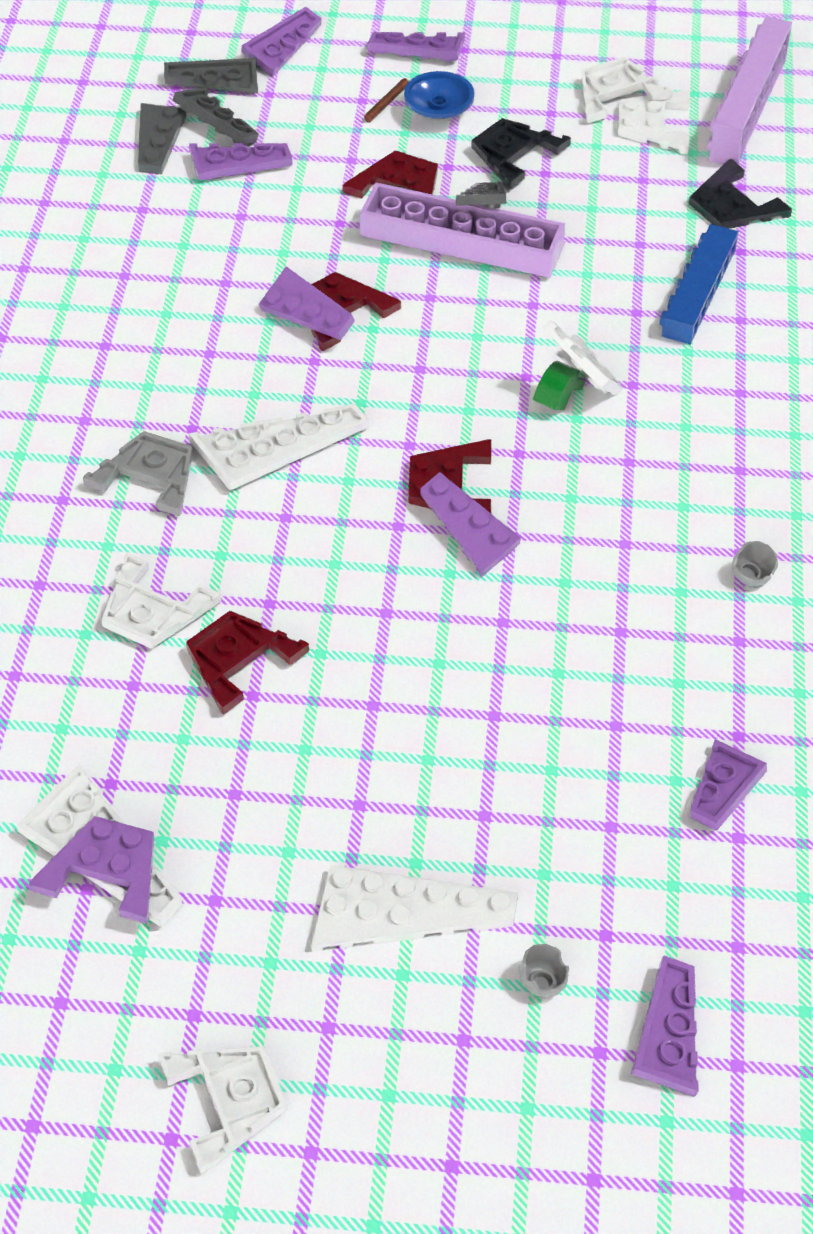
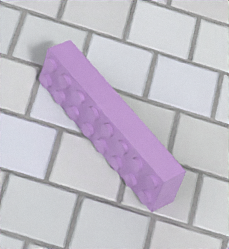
(749, 90)
(462, 231)

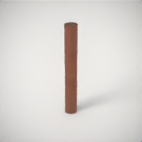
(386, 100)

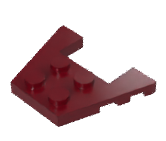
(395, 170)
(352, 296)
(449, 463)
(230, 646)

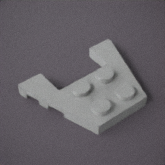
(152, 461)

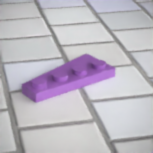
(229, 161)

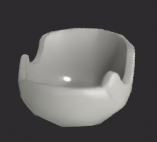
(755, 563)
(543, 970)

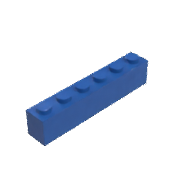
(698, 284)

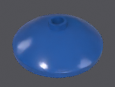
(439, 94)

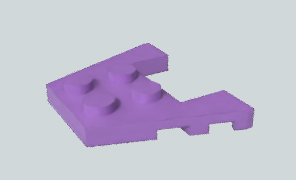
(108, 853)

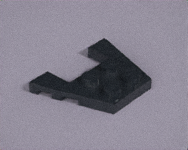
(509, 141)
(727, 206)

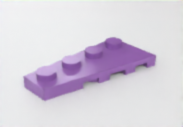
(282, 40)
(417, 44)
(305, 305)
(475, 529)
(669, 1030)

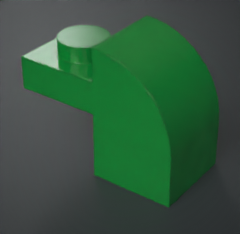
(557, 385)

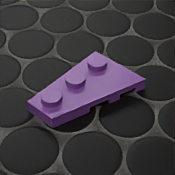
(725, 784)

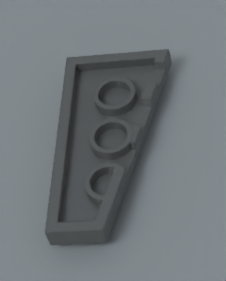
(214, 74)
(210, 112)
(158, 135)
(486, 193)

